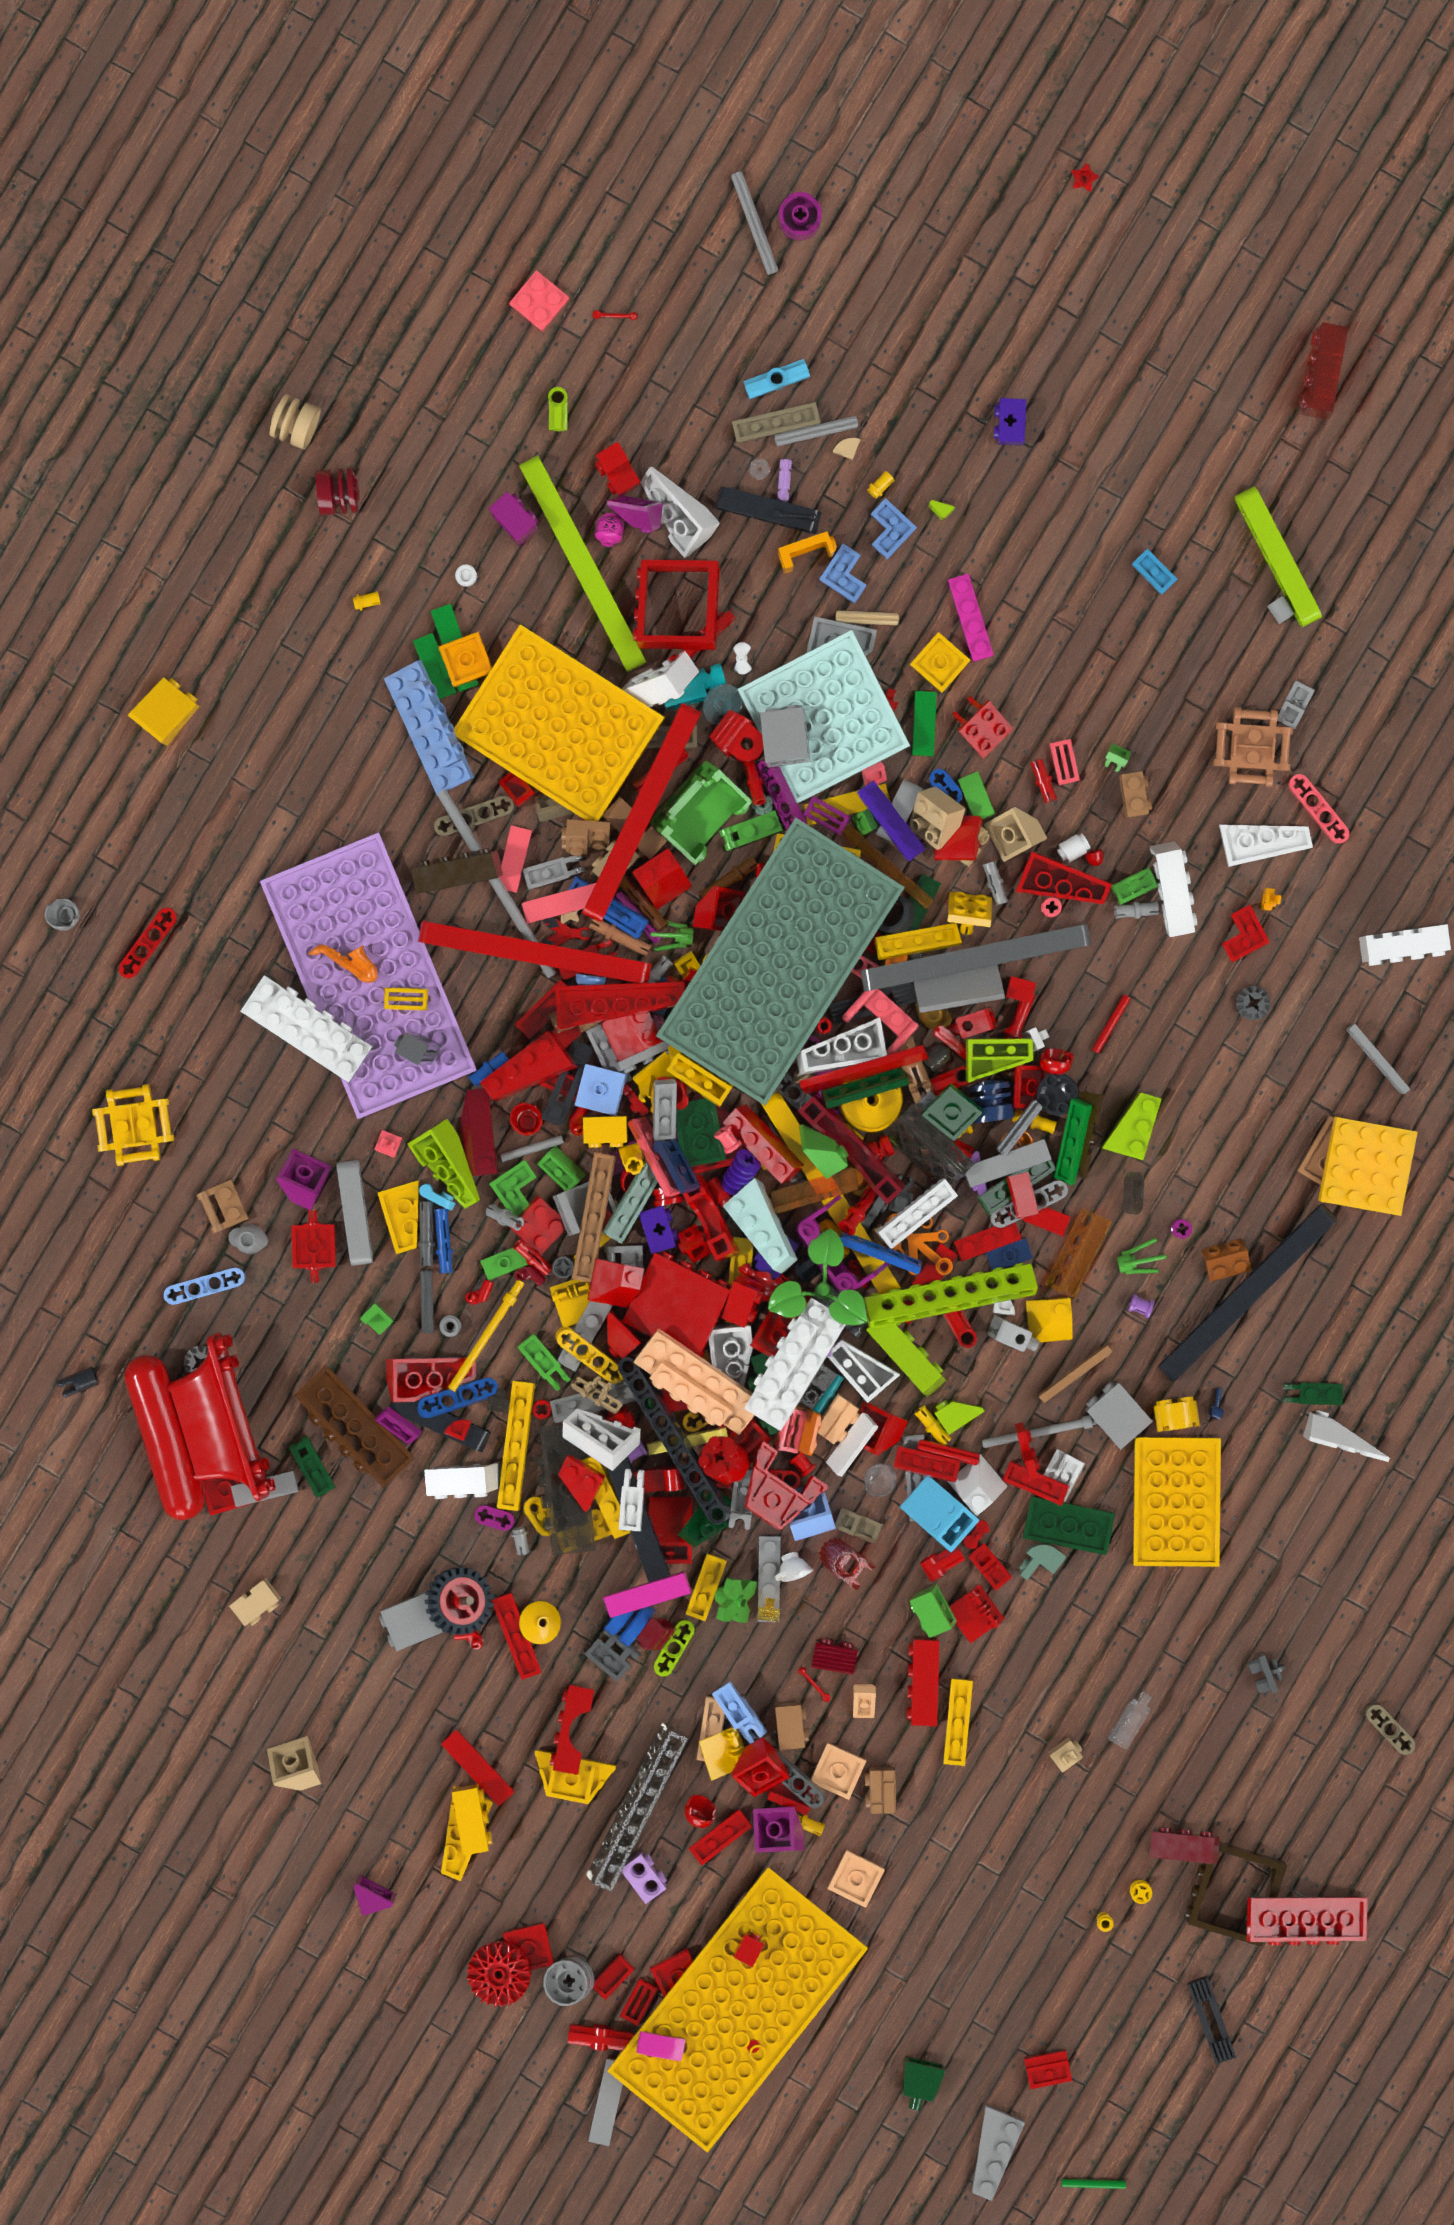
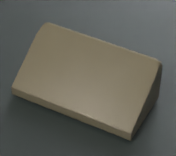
(549, 808)

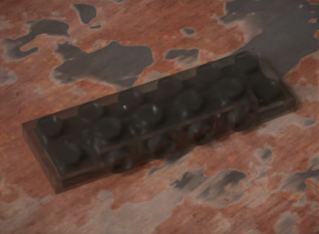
(566, 1521)

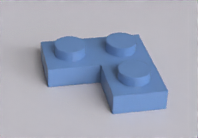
(897, 528)
(838, 577)

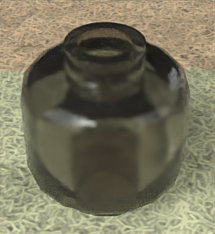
(939, 1057)

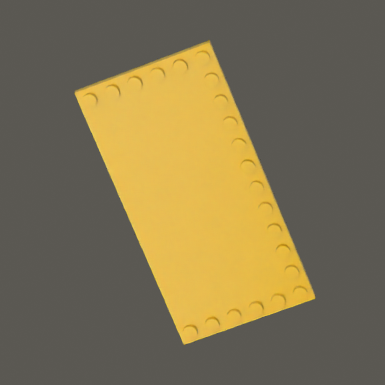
(728, 2003)

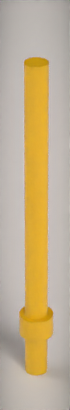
(508, 1300)

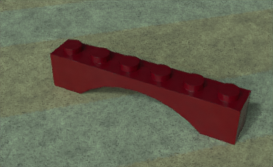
(872, 1168)

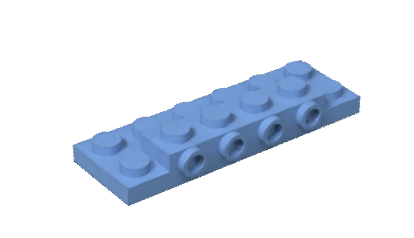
(429, 727)

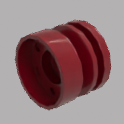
(337, 491)

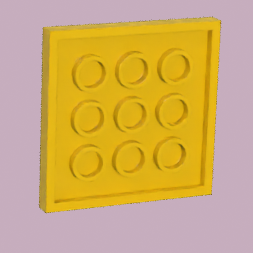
(1367, 1166)

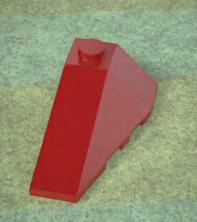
(418, 1378)

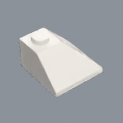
(978, 1485)

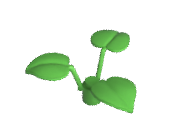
(848, 1307)

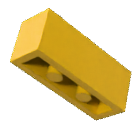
(471, 1819)

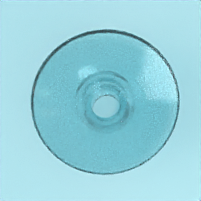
(729, 698)

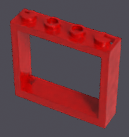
(705, 642)

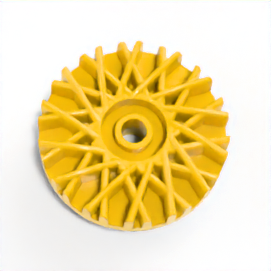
(874, 1116)

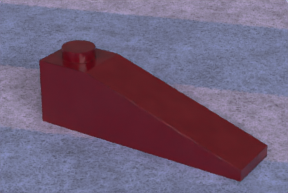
(477, 1133)

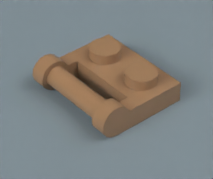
(229, 1203)

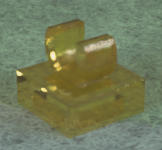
(768, 1612)

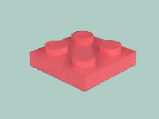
(539, 301)

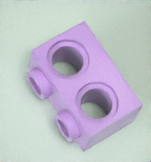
(639, 1879)

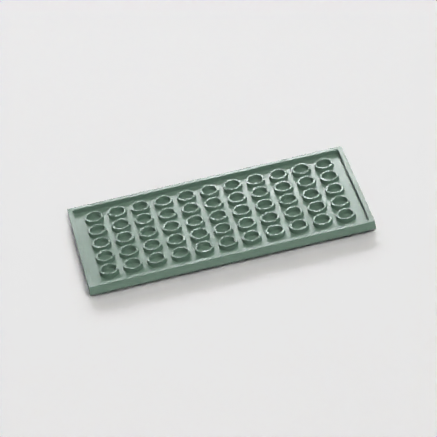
(780, 961)

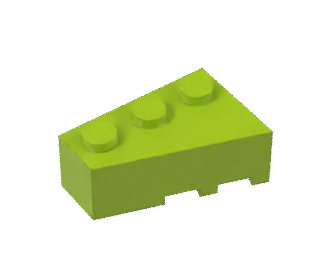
(995, 1055)
(1134, 1128)

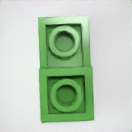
(976, 795)

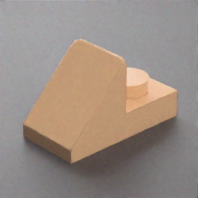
(864, 1700)

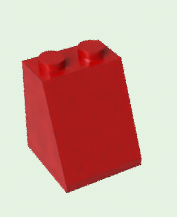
(662, 879)

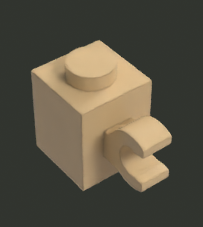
(1066, 1754)

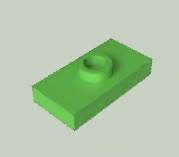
(1134, 885)
(502, 1263)

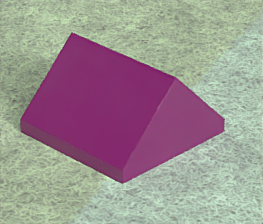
(372, 1896)

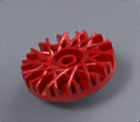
(488, 1983)

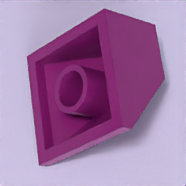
(638, 512)
(303, 1178)

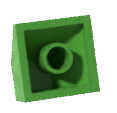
(823, 1151)

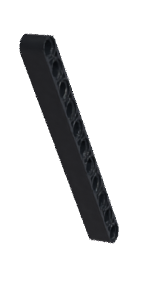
(1247, 1292)

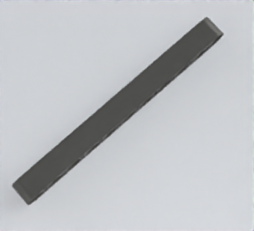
(975, 957)

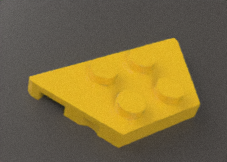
(573, 1787)

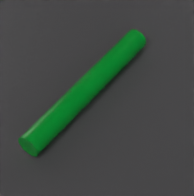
(1093, 2183)

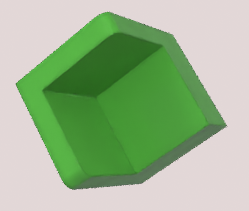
(377, 1318)

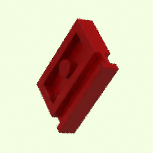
(1048, 2069)

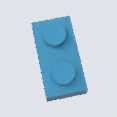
(1154, 571)

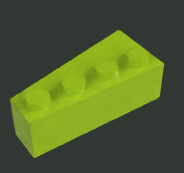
(909, 1358)

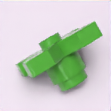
(734, 1598)

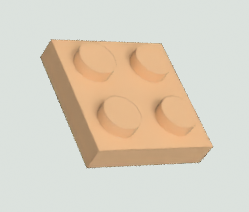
(838, 1770)
(856, 1878)

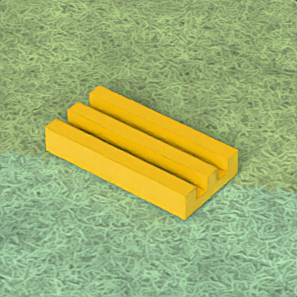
(424, 999)

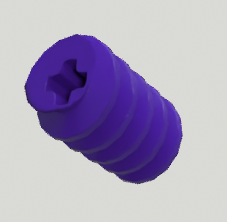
(740, 1172)

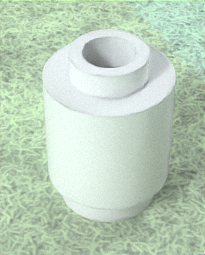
(1073, 848)

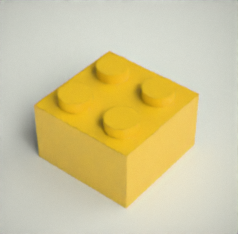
(605, 1130)

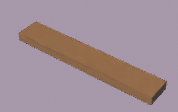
(593, 1216)

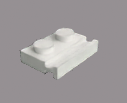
(1064, 1469)

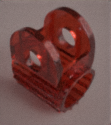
(835, 1556)

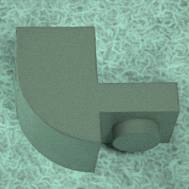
(1042, 1554)

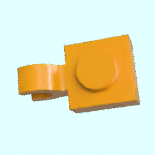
(1270, 899)

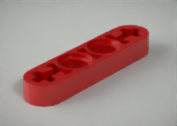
(144, 940)

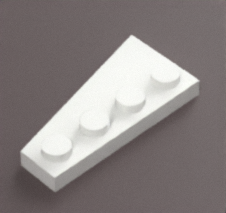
(1255, 843)

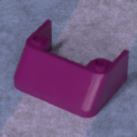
(838, 1276)

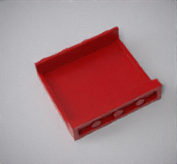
(678, 1302)

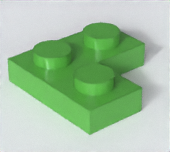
(509, 1184)

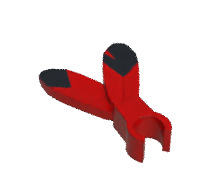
(564, 932)

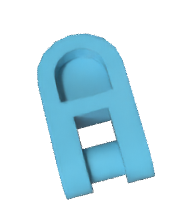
(444, 1199)

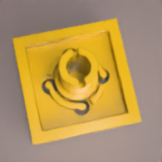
(969, 910)

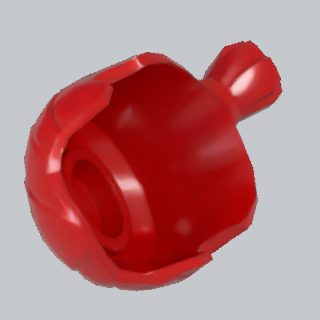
(762, 1277)

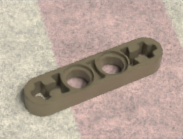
(475, 819)

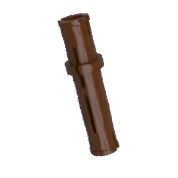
(735, 875)
(636, 895)

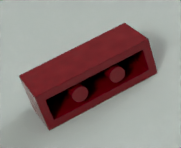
(1184, 1845)

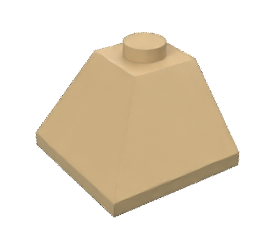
(1014, 832)
(294, 1765)

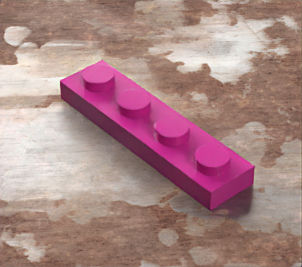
(970, 617)

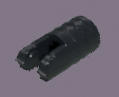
(82, 1380)

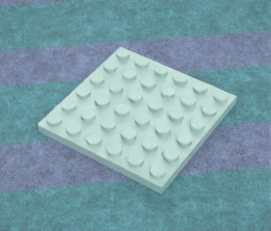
(844, 710)

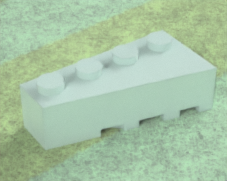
(757, 1219)

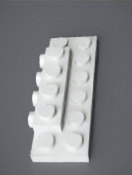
(306, 1028)
(794, 1365)

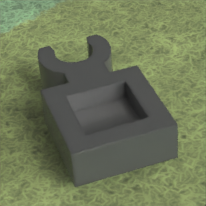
(903, 1199)
(878, 1206)

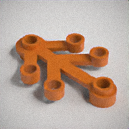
(916, 1241)

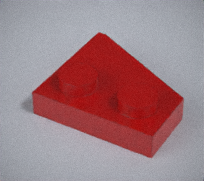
(581, 1481)

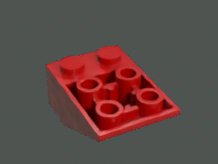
(668, 1519)

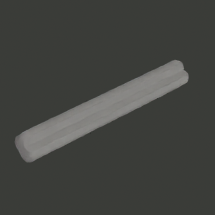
(816, 431)

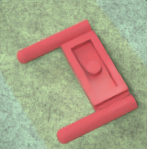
(889, 1014)

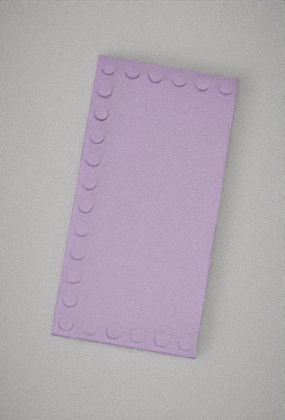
(353, 902)

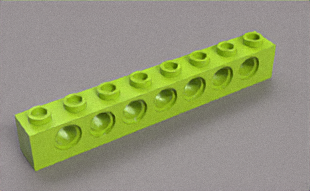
(942, 1304)

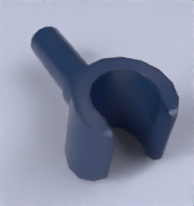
(1215, 1411)

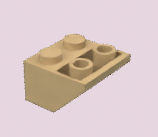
(935, 816)

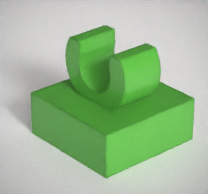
(1117, 755)
(865, 822)

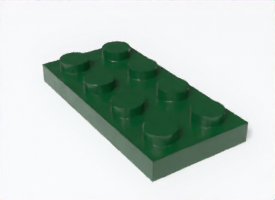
(1068, 1525)

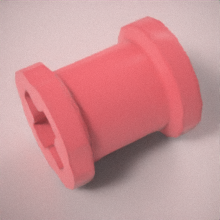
(1056, 902)
(727, 1139)

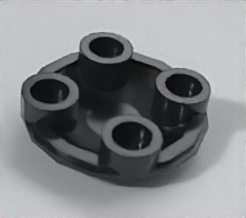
(1056, 1093)

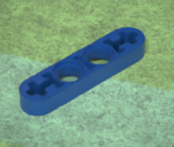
(459, 1401)

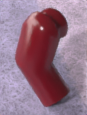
(528, 1273)

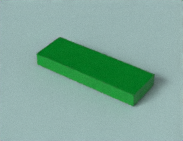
(434, 665)
(924, 723)

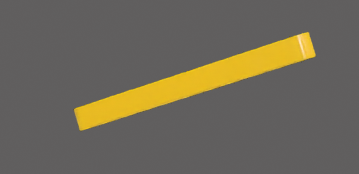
(789, 1131)

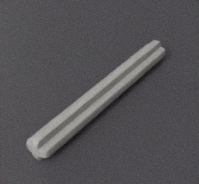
(754, 223)

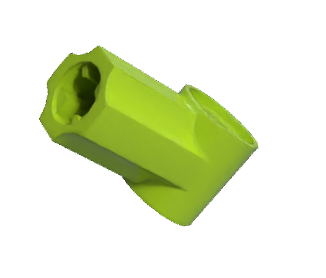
(558, 411)

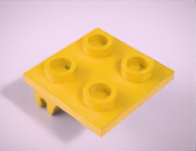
(647, 1076)

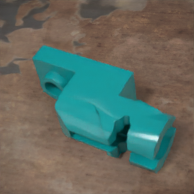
(696, 689)

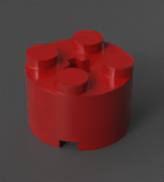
(723, 1460)

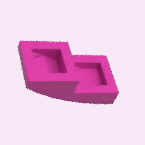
(660, 2045)

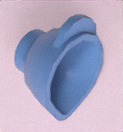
(583, 979)

